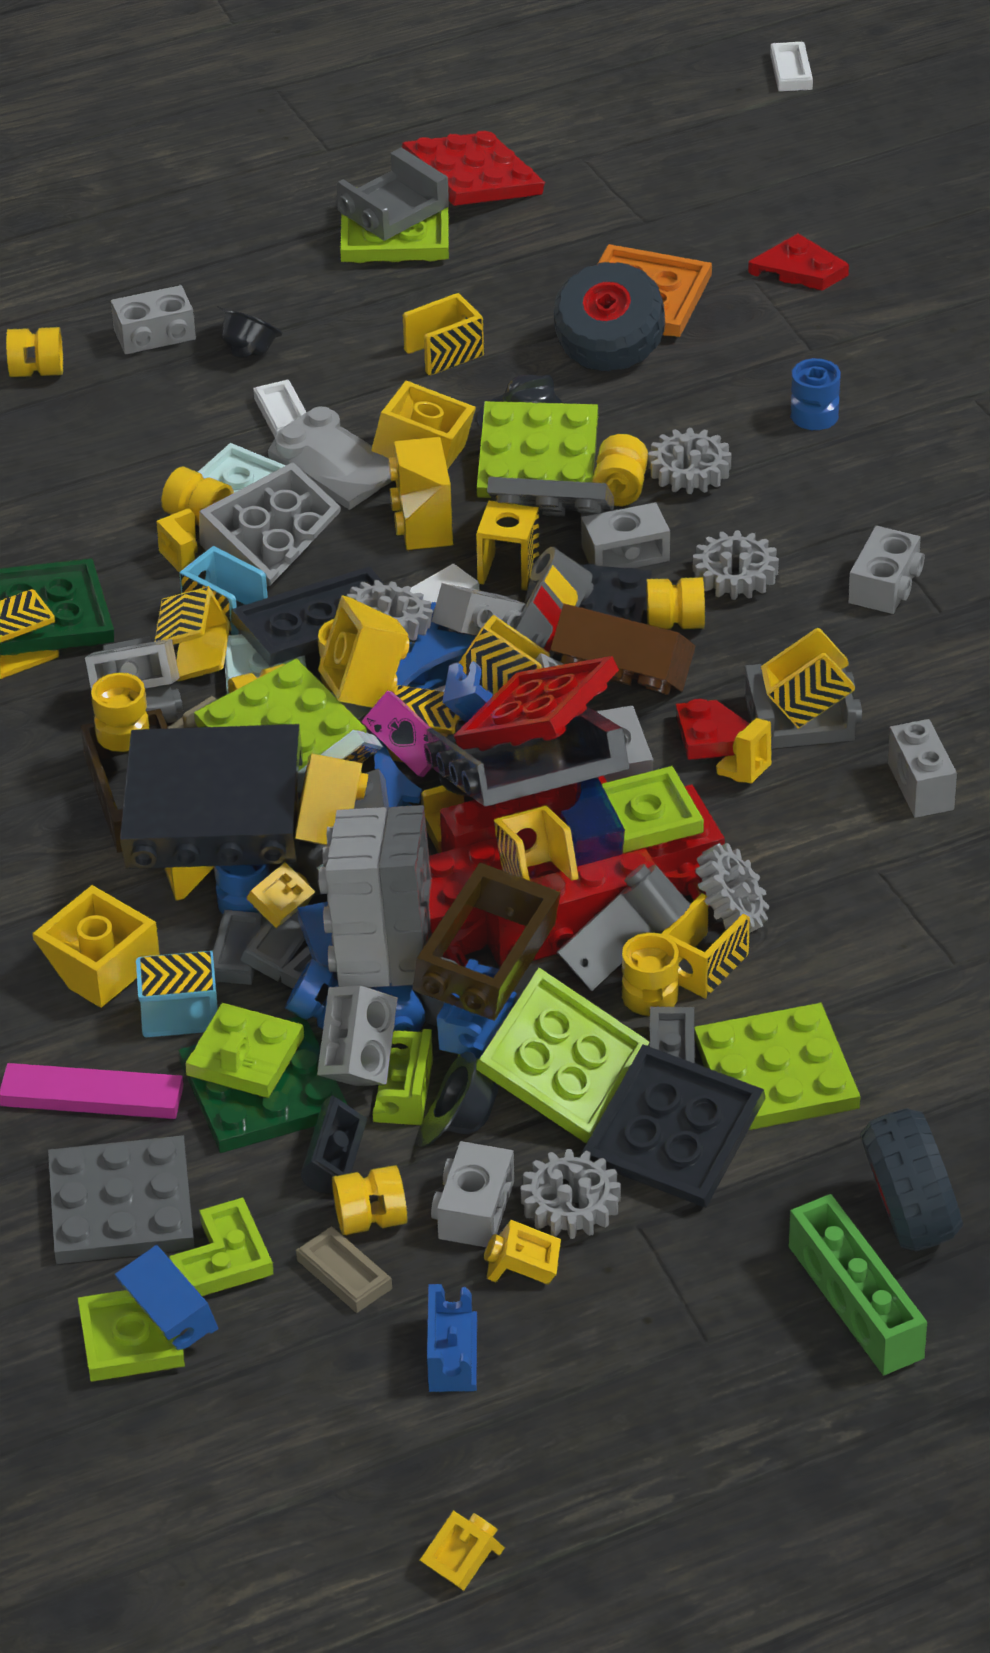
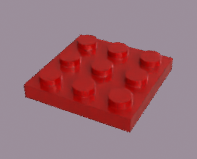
(477, 167)
(536, 704)

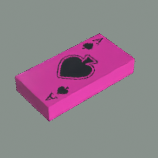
(400, 731)

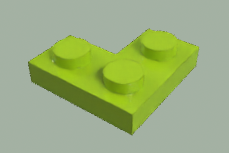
(234, 1251)

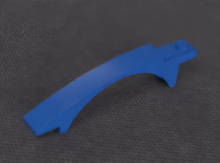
(422, 668)

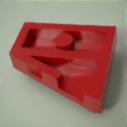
(801, 263)
(708, 728)

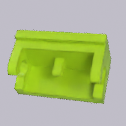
(407, 1080)

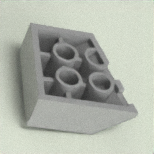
(269, 520)

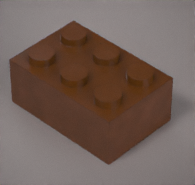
(641, 651)

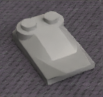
(331, 457)

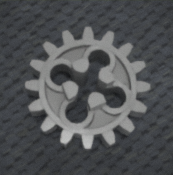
(689, 460)
(756, 564)
(398, 603)
(731, 886)
(551, 1200)

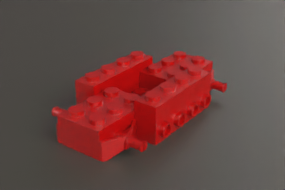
(471, 839)

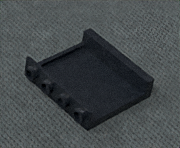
(585, 751)
(211, 796)

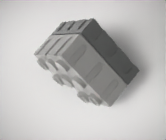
(376, 894)

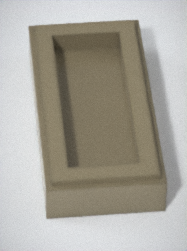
(344, 1269)

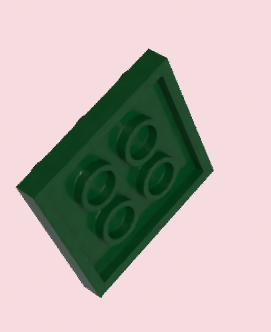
(73, 597)
(247, 1118)

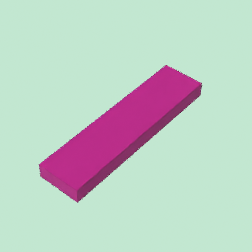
(91, 1090)

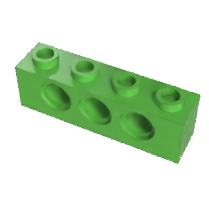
(857, 1284)

